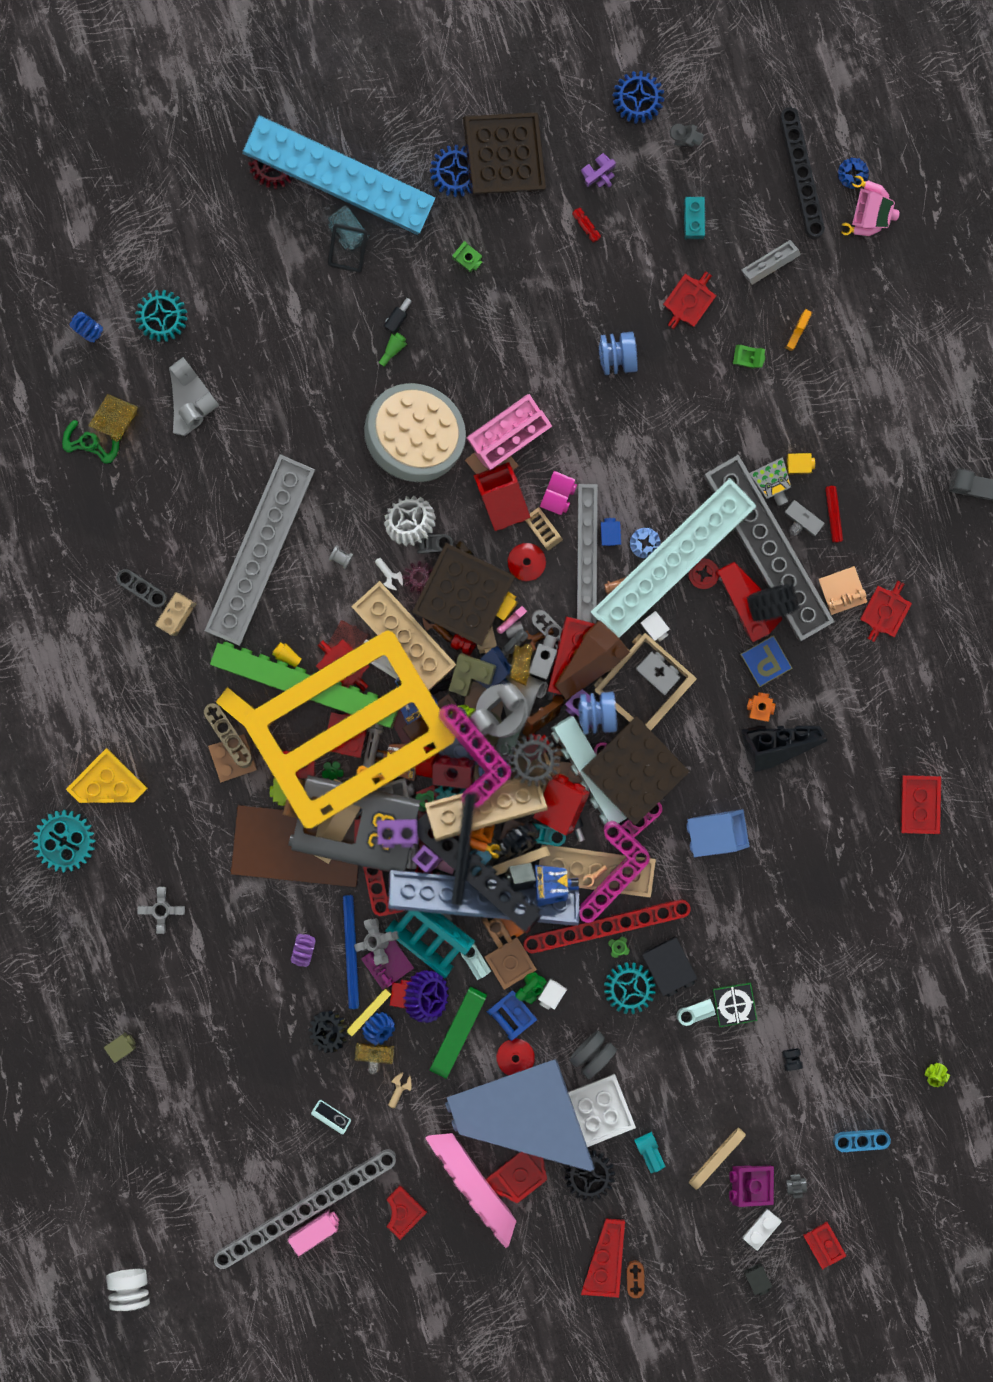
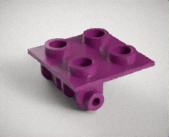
(389, 972)

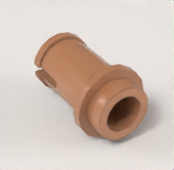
(610, 586)

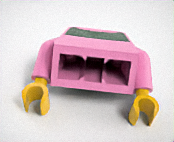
(872, 211)

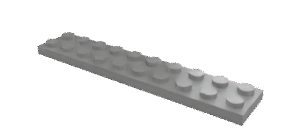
(260, 550)

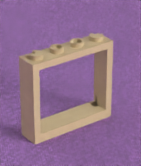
(638, 641)

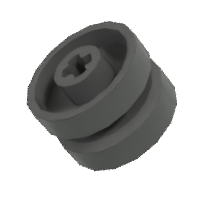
(593, 1054)

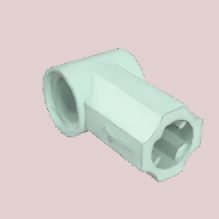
(477, 963)
(697, 1011)

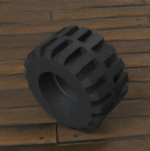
(773, 602)

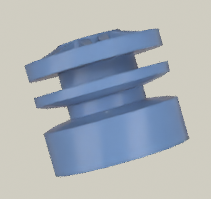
(618, 353)
(598, 712)

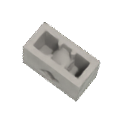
(662, 683)

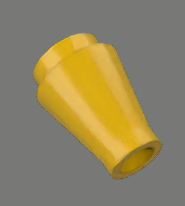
(286, 654)

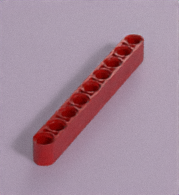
(616, 926)

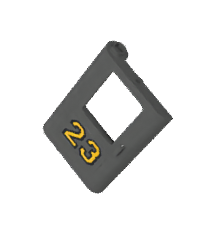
(365, 850)

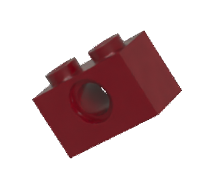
(445, 777)

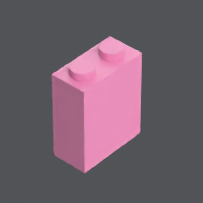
(314, 1232)

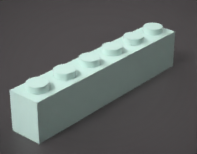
(580, 752)

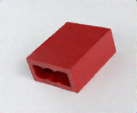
(563, 804)

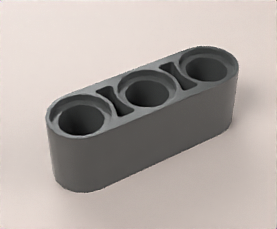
(151, 591)

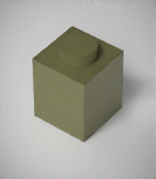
(120, 1047)

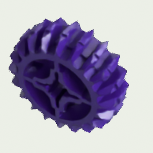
(426, 996)

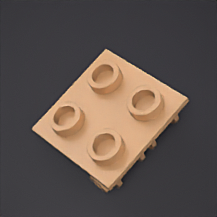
(843, 590)

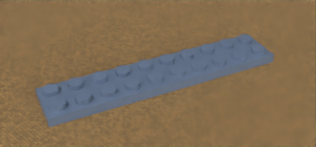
(434, 894)

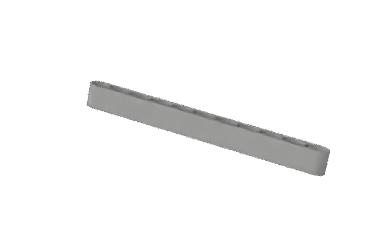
(299, 1216)

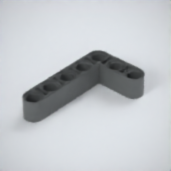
(966, 483)

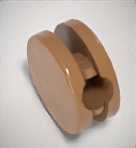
(497, 930)

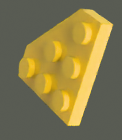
(106, 782)

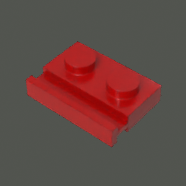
(824, 1245)

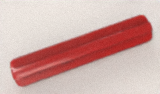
(834, 515)

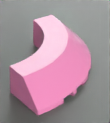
(474, 1186)

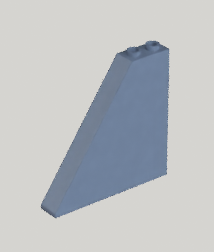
(524, 1114)

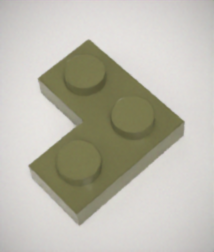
(466, 670)

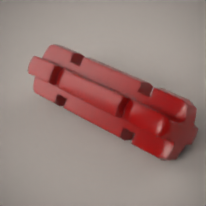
(586, 224)

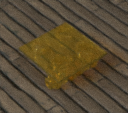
(113, 417)

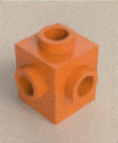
(755, 712)

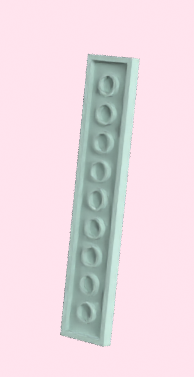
(674, 558)

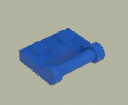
(516, 1010)

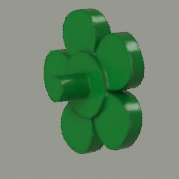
(332, 770)

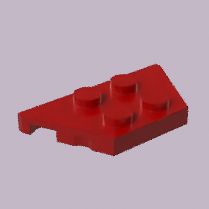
(518, 1176)

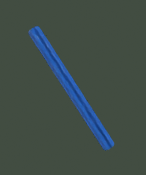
(351, 957)

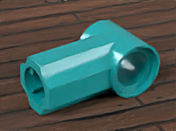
(649, 1149)

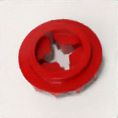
(707, 582)

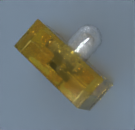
(374, 1055)

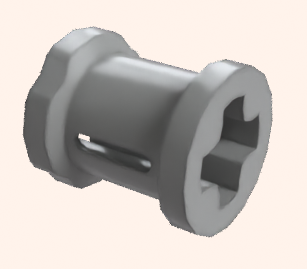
(340, 557)

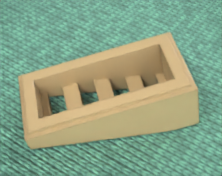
(552, 542)

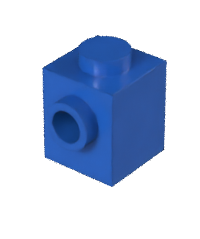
(610, 532)

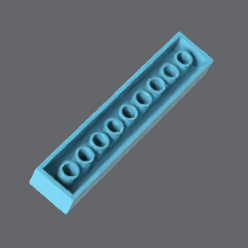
(338, 175)

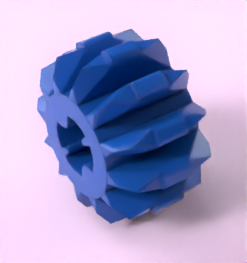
(86, 327)
(378, 1028)

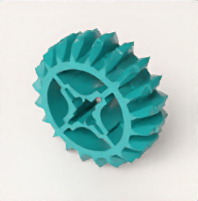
(170, 314)
(622, 1002)

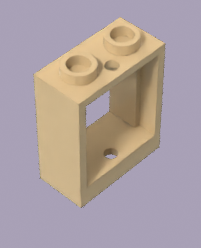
(179, 611)

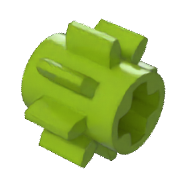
(937, 1075)

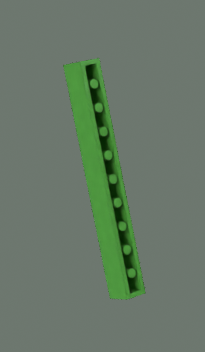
(283, 678)

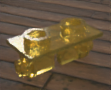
(521, 664)

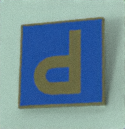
(766, 661)

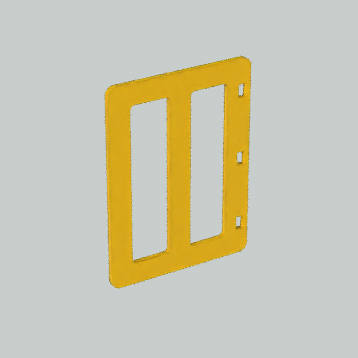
(286, 765)

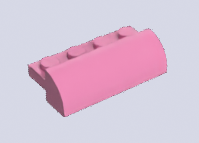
(508, 432)

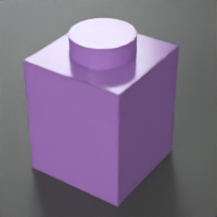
(427, 859)

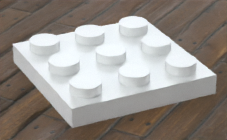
(601, 1110)

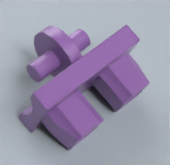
(605, 166)

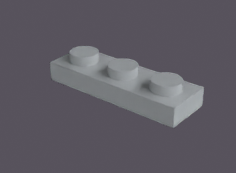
(771, 262)

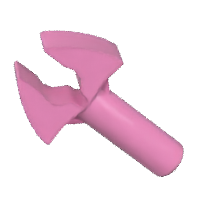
(511, 620)

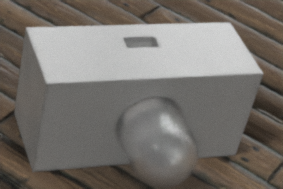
(802, 520)

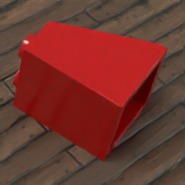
(502, 496)

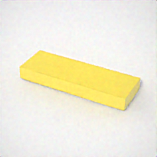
(369, 1011)

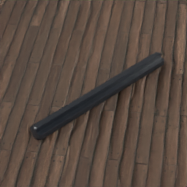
(463, 848)

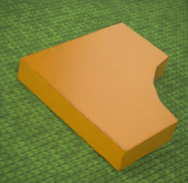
(801, 324)

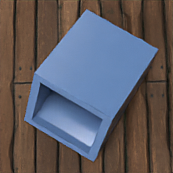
(718, 833)

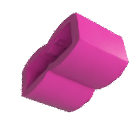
(557, 493)

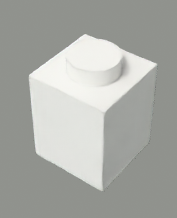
(655, 627)
(551, 994)

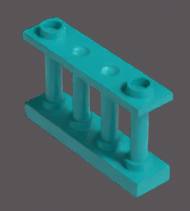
(446, 931)

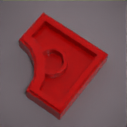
(405, 1212)

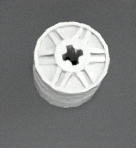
(128, 1293)

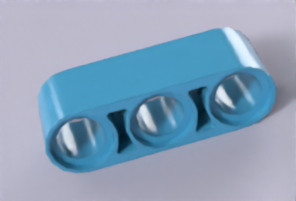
(870, 1144)

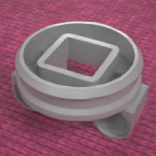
(485, 720)

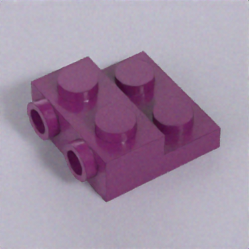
(752, 1186)

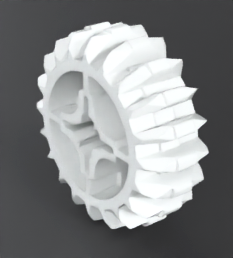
(406, 530)

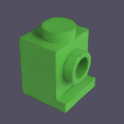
(462, 251)

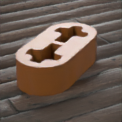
(640, 1279)

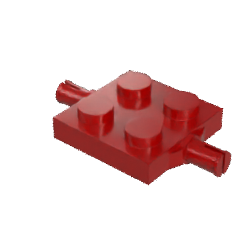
(689, 300)
(885, 611)
(335, 653)

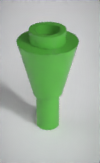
(395, 344)

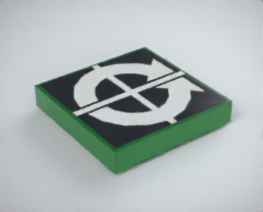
(734, 1004)

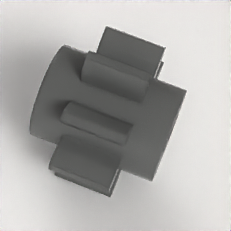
(796, 1186)

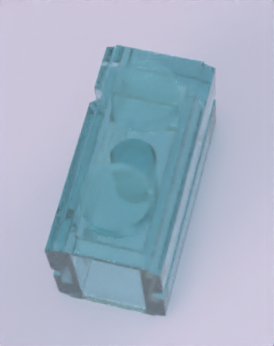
(349, 239)

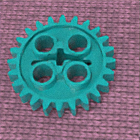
(72, 825)

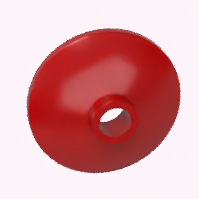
(522, 571)
(511, 1048)

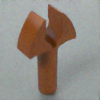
(441, 630)
(538, 636)

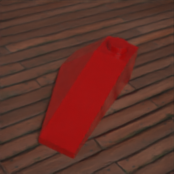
(739, 587)

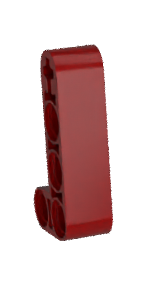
(378, 897)

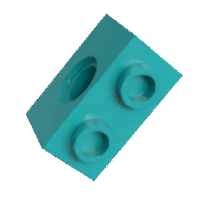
(694, 217)

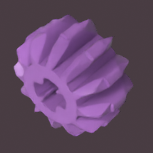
(303, 950)

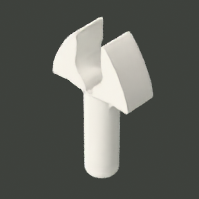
(388, 573)

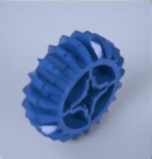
(629, 96)
(447, 171)

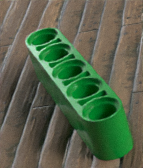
(458, 1032)

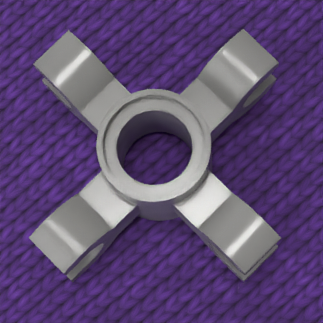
(161, 900)
(383, 940)

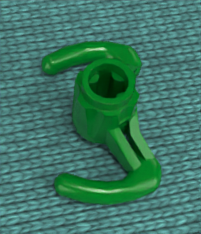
(88, 442)

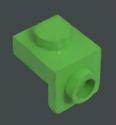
(749, 356)

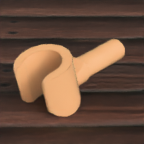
(593, 876)

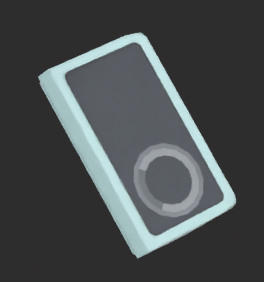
(331, 1117)

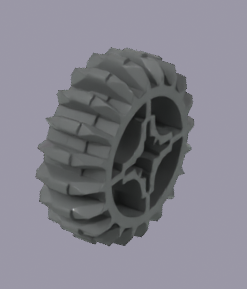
(542, 745)

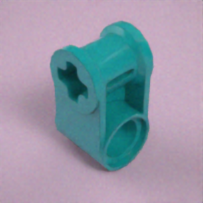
(546, 835)

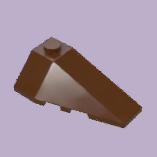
(595, 656)

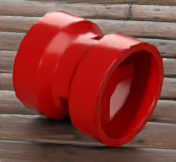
(463, 644)

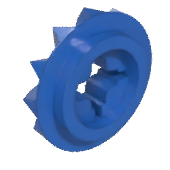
(846, 167)

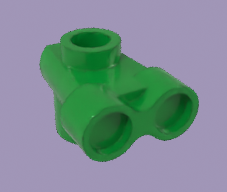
(533, 987)

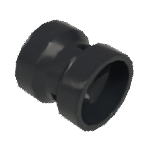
(792, 1059)

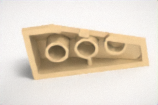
(338, 825)

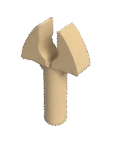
(399, 1089)

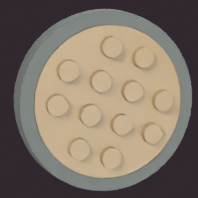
(414, 432)

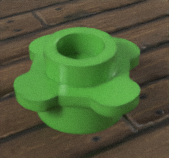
(615, 951)

